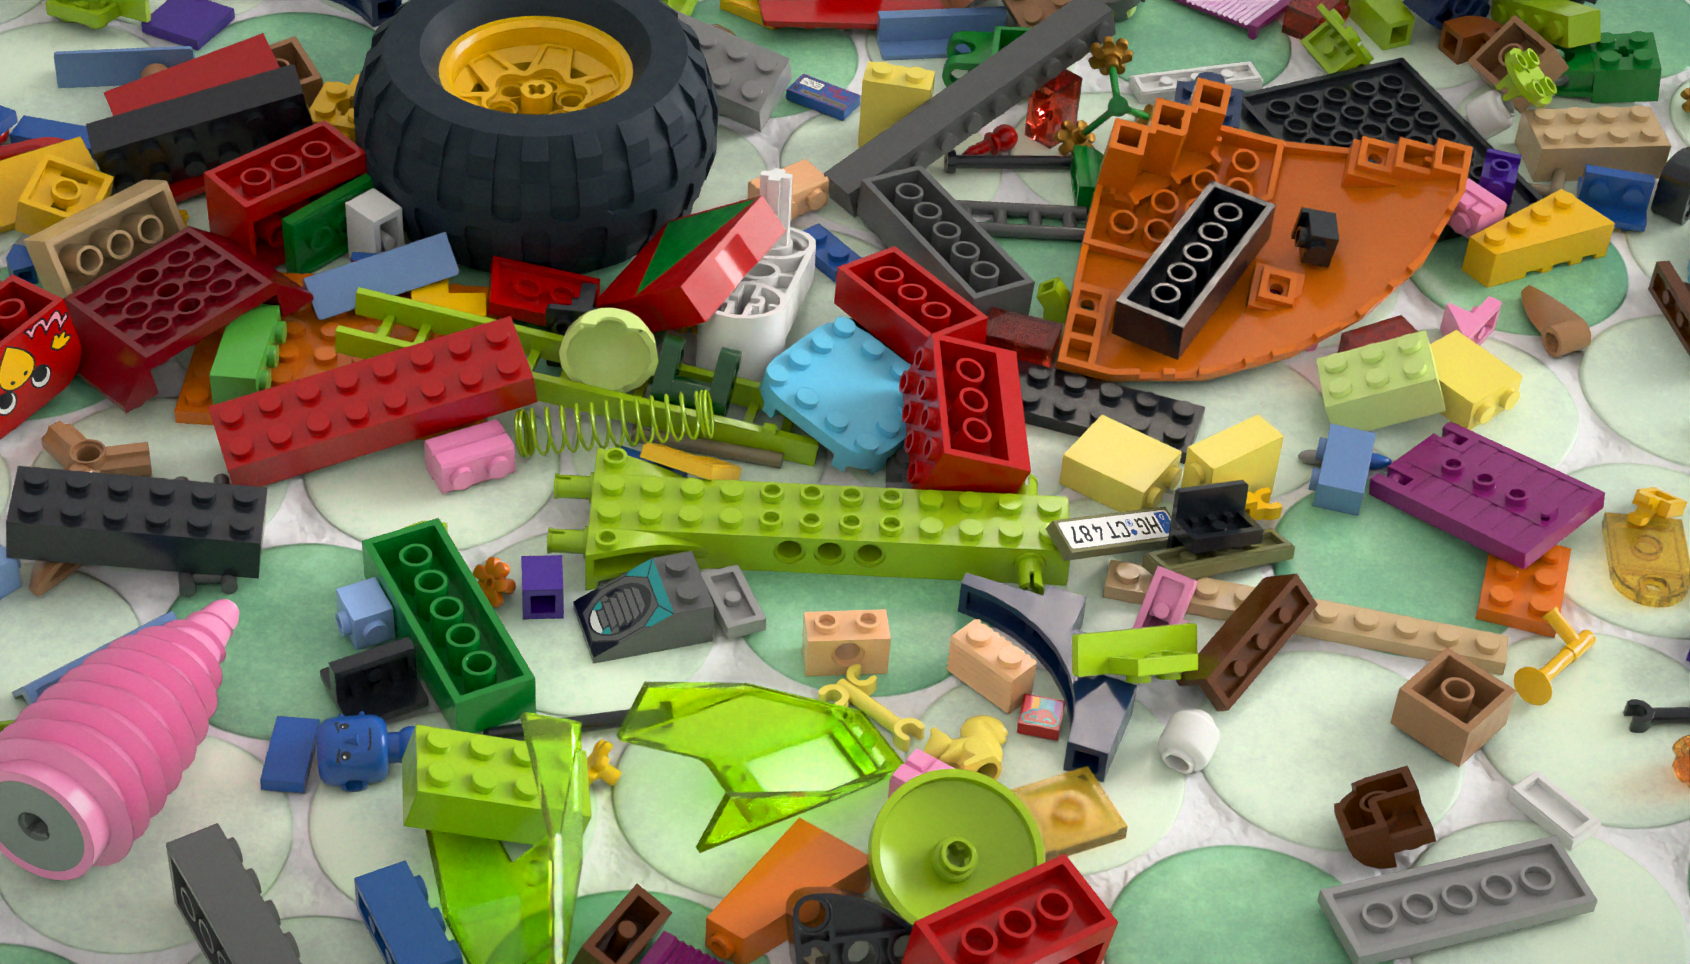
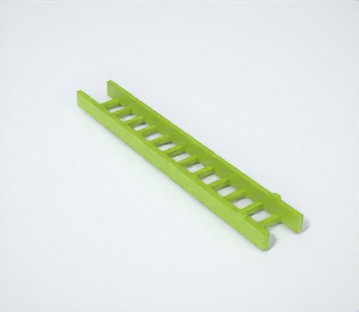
(561, 389)

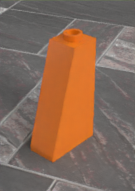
(754, 912)

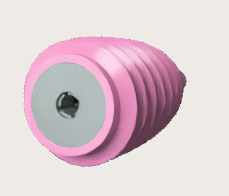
(109, 744)

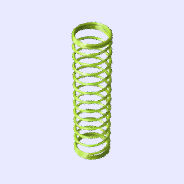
(526, 448)

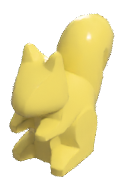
(977, 748)

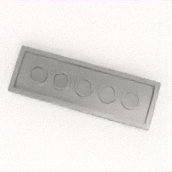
(1456, 901)

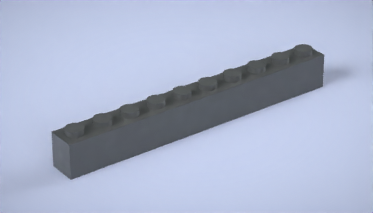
(975, 98)

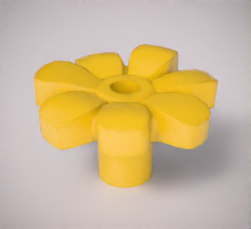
(598, 764)

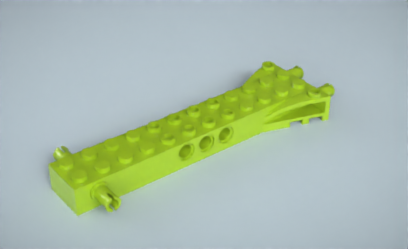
(808, 528)

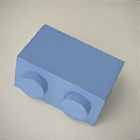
(1343, 469)

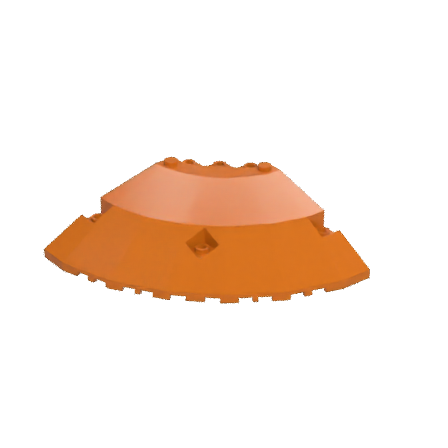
(1156, 171)

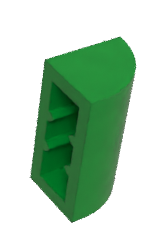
(1084, 174)

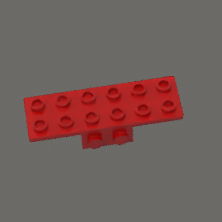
(834, 13)

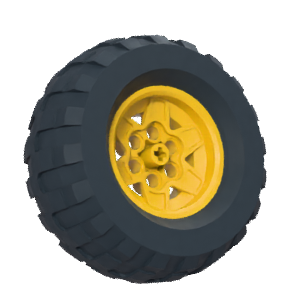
(537, 126)

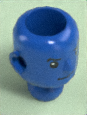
(358, 750)

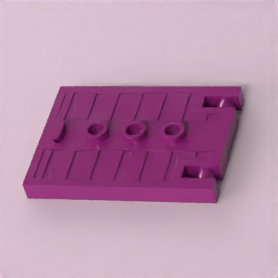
(1487, 494)

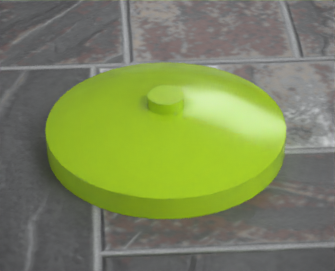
(949, 840)

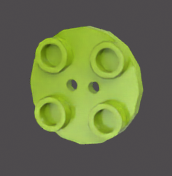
(1526, 78)

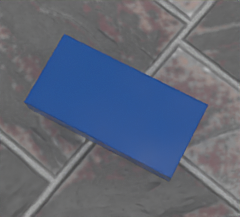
(290, 754)

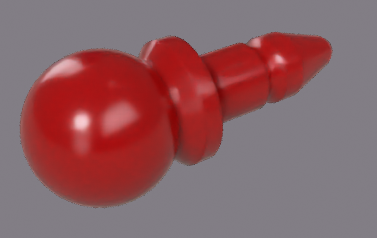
(1001, 139)

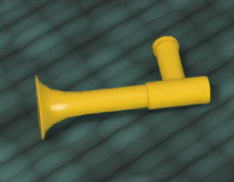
(1535, 684)

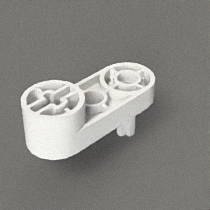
(768, 296)

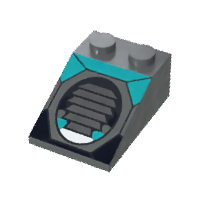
(647, 610)

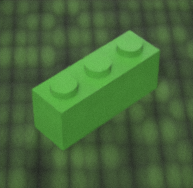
(247, 354)

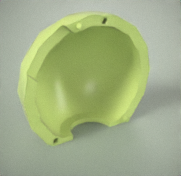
(609, 350)

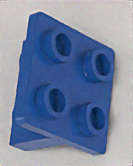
(1617, 195)

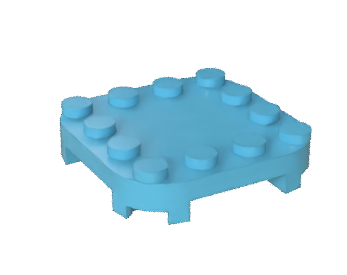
(841, 392)

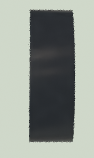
(1673, 188)
(841, 922)

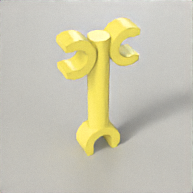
(858, 694)

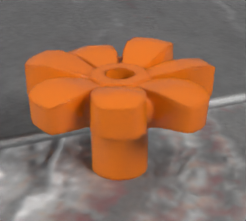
(494, 581)

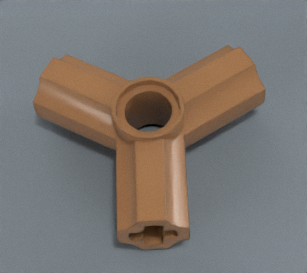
(90, 455)

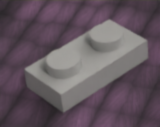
(734, 602)

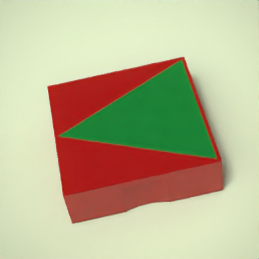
(694, 264)

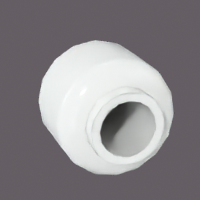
(1490, 114)
(1189, 741)

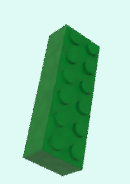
(454, 629)

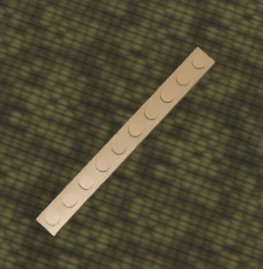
(1330, 620)

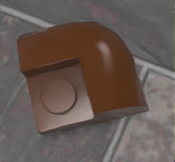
(1383, 818)

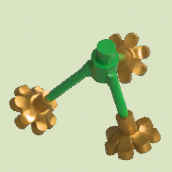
(1109, 61)

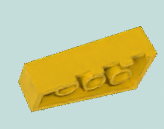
(1536, 239)

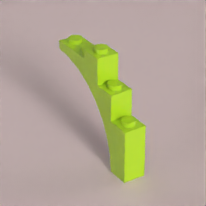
(1384, 21)

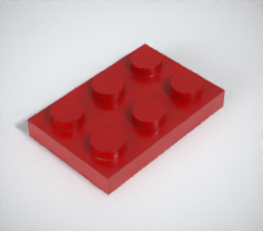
(527, 289)

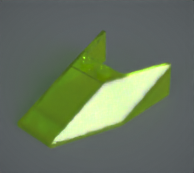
(763, 746)
(525, 906)

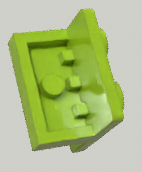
(1335, 46)

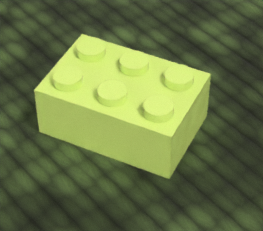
(1381, 383)

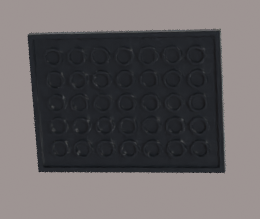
(1374, 102)

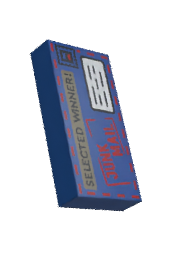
(823, 97)

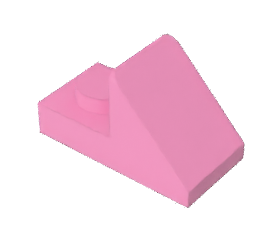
(1474, 324)
(1166, 599)

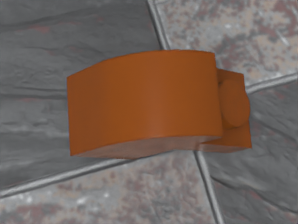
(1465, 36)

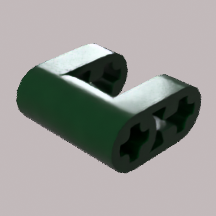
(671, 383)

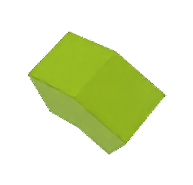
(1054, 299)

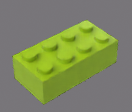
(475, 786)

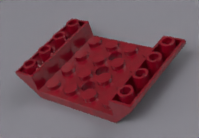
(166, 304)

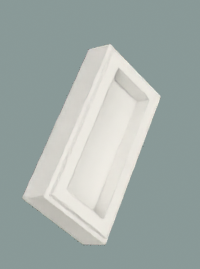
(1553, 810)

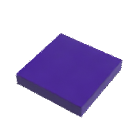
(188, 21)

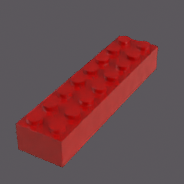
(373, 404)

